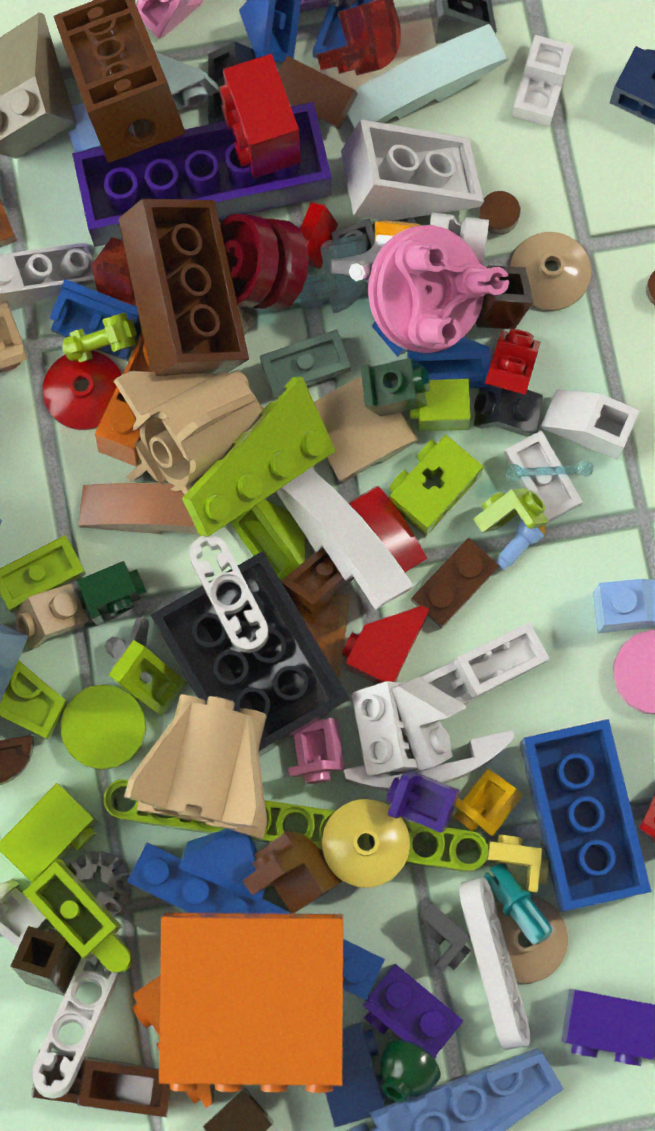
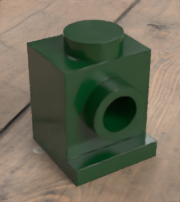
(406, 395)
(111, 591)

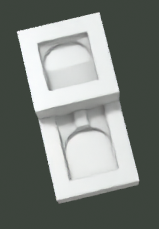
(542, 80)

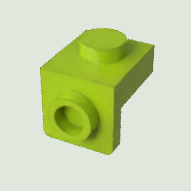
(502, 508)

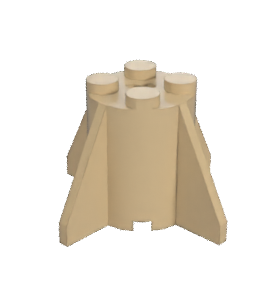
(186, 421)
(206, 768)

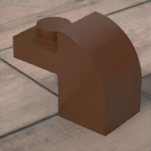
(294, 869)

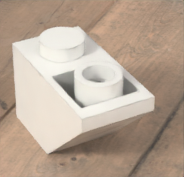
(591, 420)

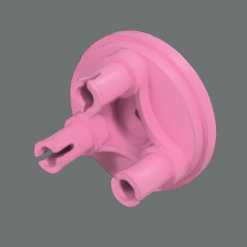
(429, 288)

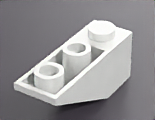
(39, 273)

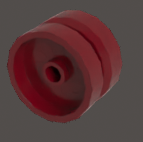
(265, 260)

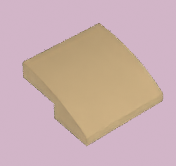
(358, 433)

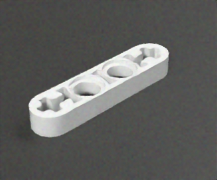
(494, 963)
(77, 1012)

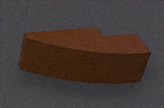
(112, 1086)

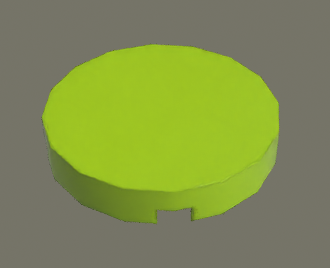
(103, 727)

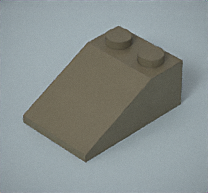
(31, 89)

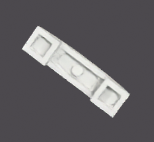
(481, 751)

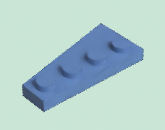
(479, 1101)

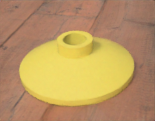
(359, 866)

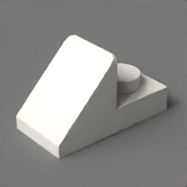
(421, 713)

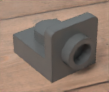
(441, 927)

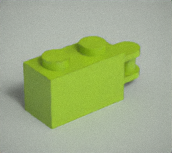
(79, 917)

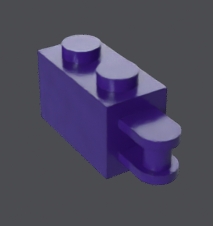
(609, 1025)

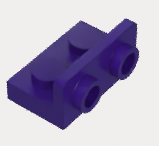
(410, 1012)

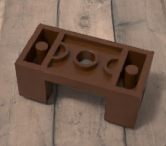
(119, 77)

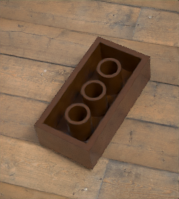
(183, 287)

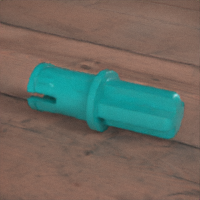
(518, 904)

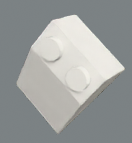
(408, 172)

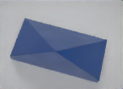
(460, 361)
(222, 859)

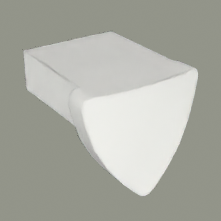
(17, 913)

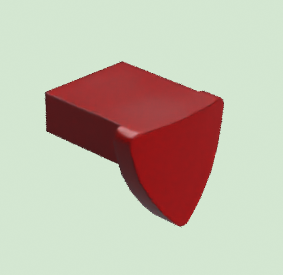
(316, 230)

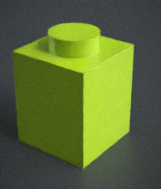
(446, 406)

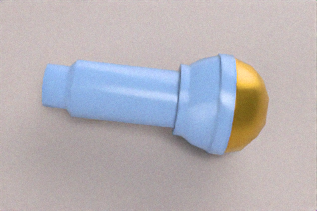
(522, 539)

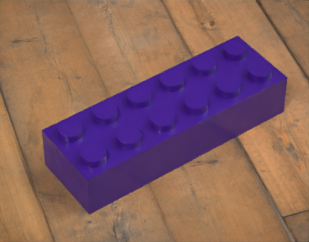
(199, 167)

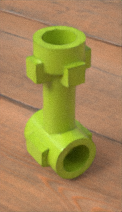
(118, 333)

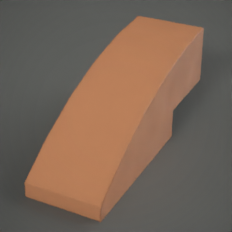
(134, 508)

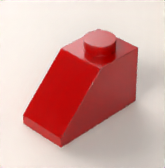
(384, 645)

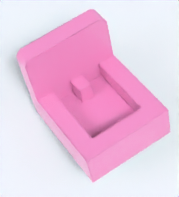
(318, 752)

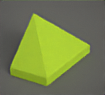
(275, 533)

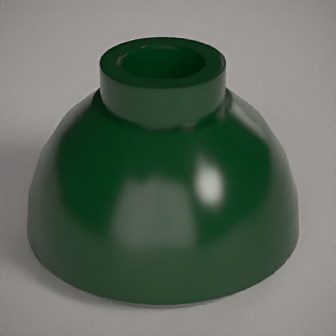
(407, 1070)

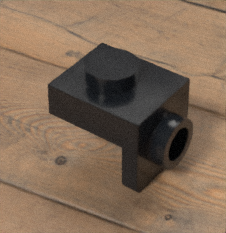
(508, 410)

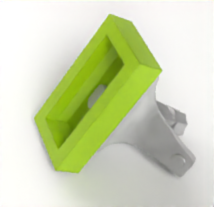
(142, 671)

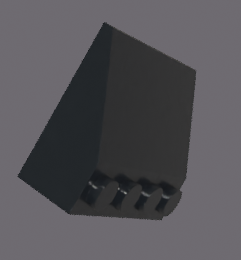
(282, 679)

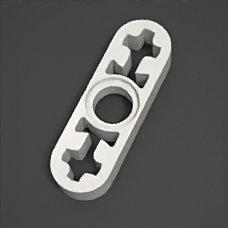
(226, 560)

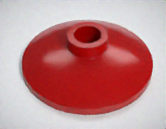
(76, 408)

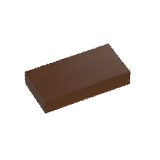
(308, 85)

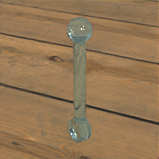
(515, 472)

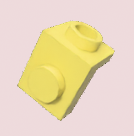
(511, 851)

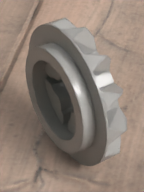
(113, 873)

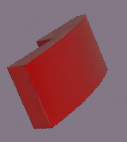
(513, 361)
(389, 527)

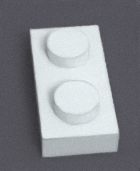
(554, 490)

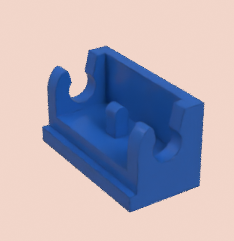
(85, 309)

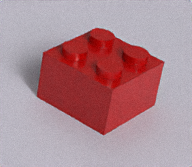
(260, 116)

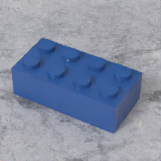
(584, 815)

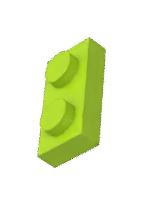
(39, 572)

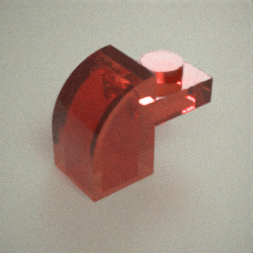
(371, 39)

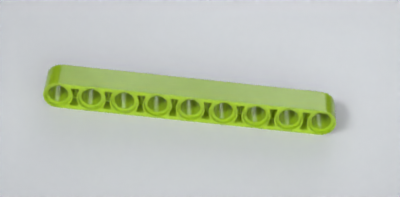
(317, 818)

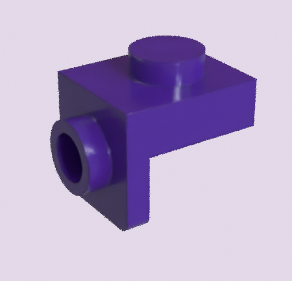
(422, 800)

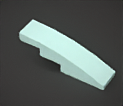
(428, 77)

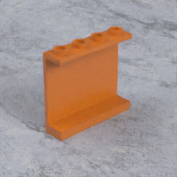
(251, 1001)

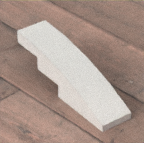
(345, 536)
(490, 665)

